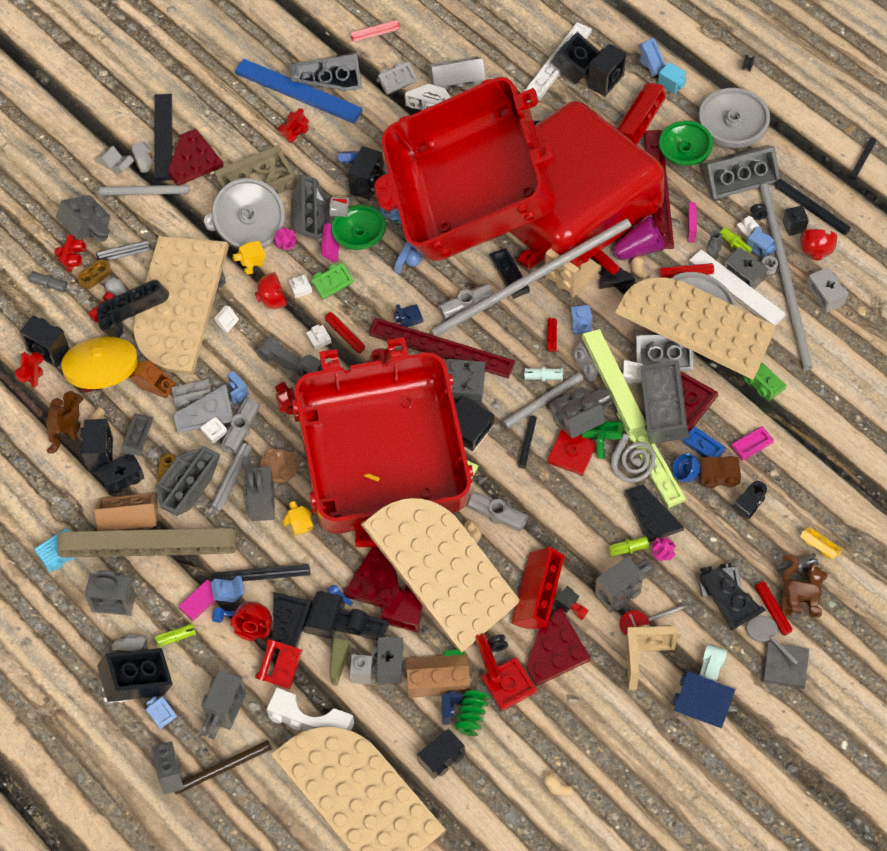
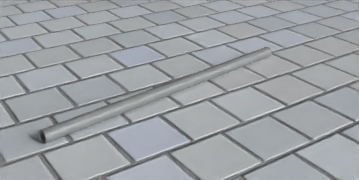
(531, 277)
(786, 278)

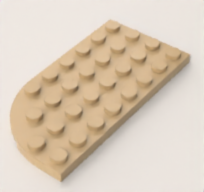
(699, 322)
(174, 330)
(442, 567)
(357, 791)

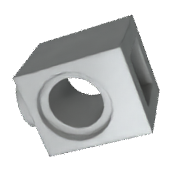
(361, 669)

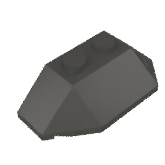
(309, 208)
(186, 480)

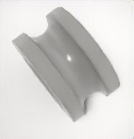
(772, 261)

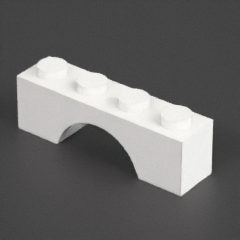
(284, 709)

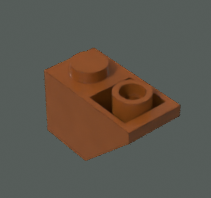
(152, 379)

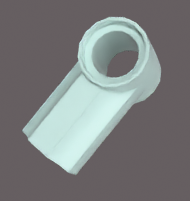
(713, 661)

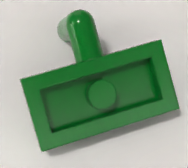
(607, 430)

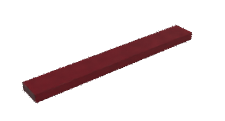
(662, 216)
(442, 347)

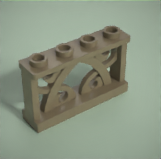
(265, 159)

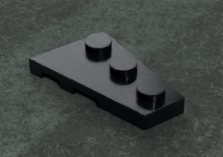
(651, 514)

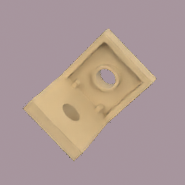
(568, 275)
(646, 639)

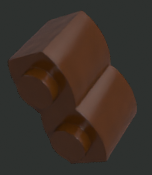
(719, 471)

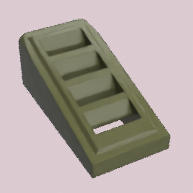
(339, 657)

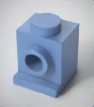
(761, 243)
(581, 319)

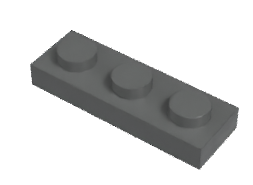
(137, 434)

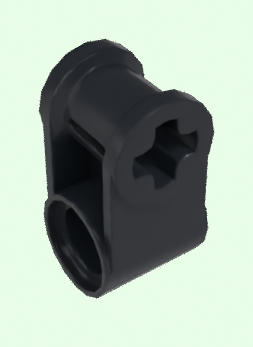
(749, 501)

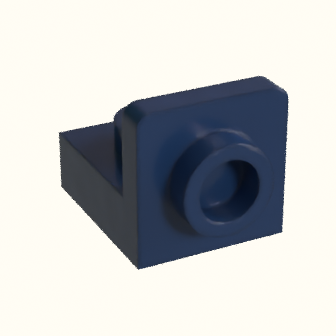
(408, 316)
(448, 701)

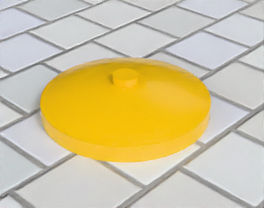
(99, 362)

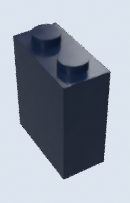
(704, 698)

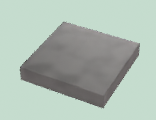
(782, 670)

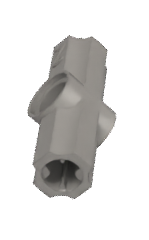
(456, 305)
(237, 434)
(487, 506)

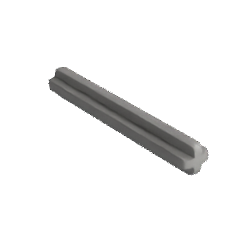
(231, 476)

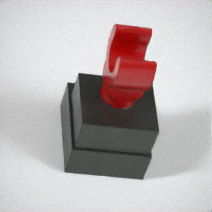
(567, 600)

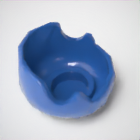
(686, 468)

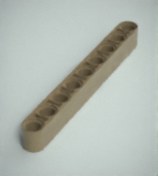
(146, 542)

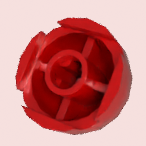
(817, 243)
(270, 292)
(251, 621)

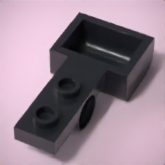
(328, 616)

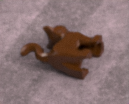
(63, 419)
(799, 591)

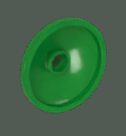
(689, 137)
(359, 229)

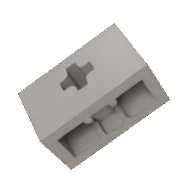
(827, 289)

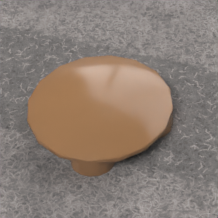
(282, 464)

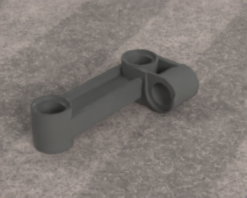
(271, 350)

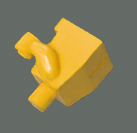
(250, 255)
(298, 519)

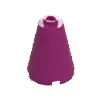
(640, 241)

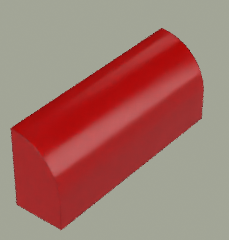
(642, 111)
(538, 588)

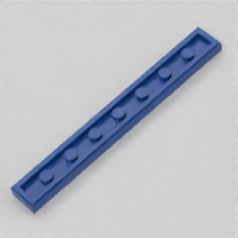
(298, 91)

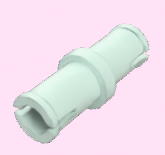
(543, 374)

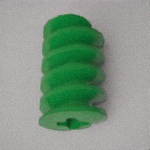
(470, 711)

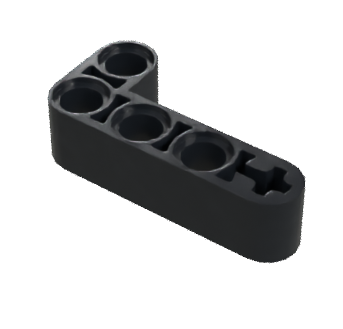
(128, 304)

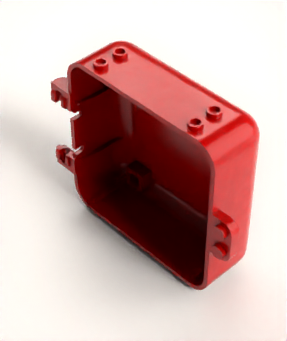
(467, 169)
(595, 181)
(383, 423)

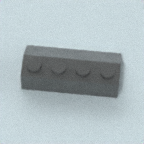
(741, 171)

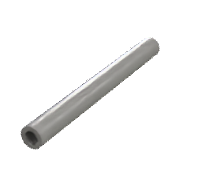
(144, 190)
(543, 400)

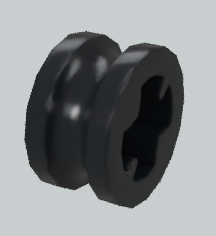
(748, 63)
(758, 211)
(498, 643)

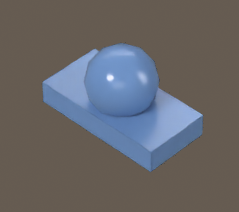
(651, 57)
(409, 255)

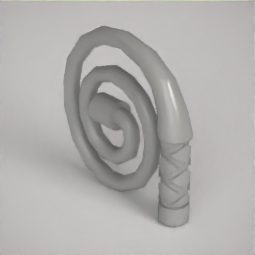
(636, 461)

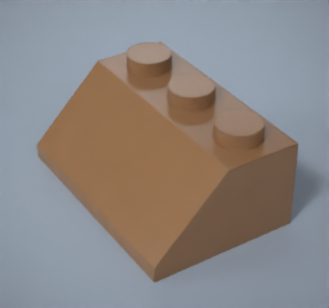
(127, 512)
(437, 675)

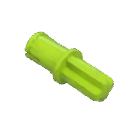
(734, 240)
(628, 546)
(174, 635)

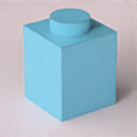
(672, 78)

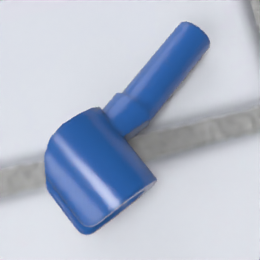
(334, 589)
(218, 614)

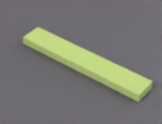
(614, 381)
(661, 474)

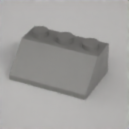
(457, 72)
(654, 349)

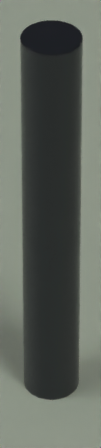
(862, 159)
(527, 442)

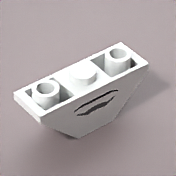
(425, 96)

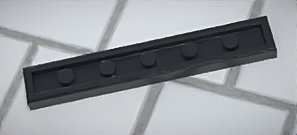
(163, 136)

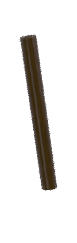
(225, 765)

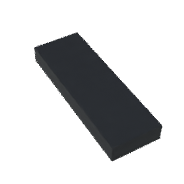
(508, 270)

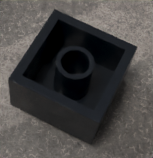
(575, 57)
(606, 69)
(364, 172)
(45, 340)
(97, 443)

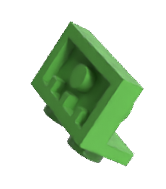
(332, 280)
(766, 383)

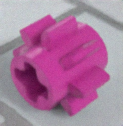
(285, 238)
(663, 549)

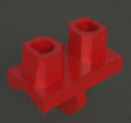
(296, 124)
(68, 252)
(29, 368)
(284, 398)

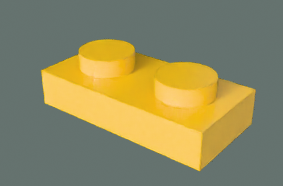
(815, 539)

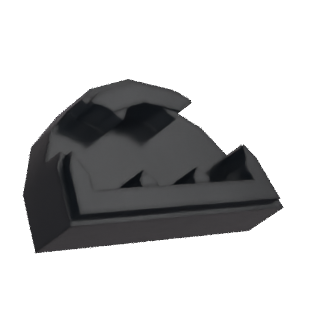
(621, 278)

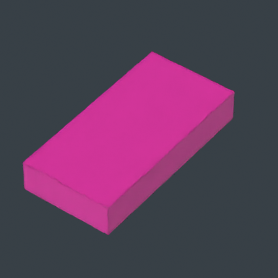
(692, 222)
(329, 247)
(752, 443)
(198, 601)

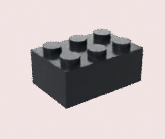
(134, 674)

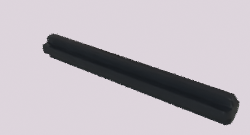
(812, 206)
(264, 573)

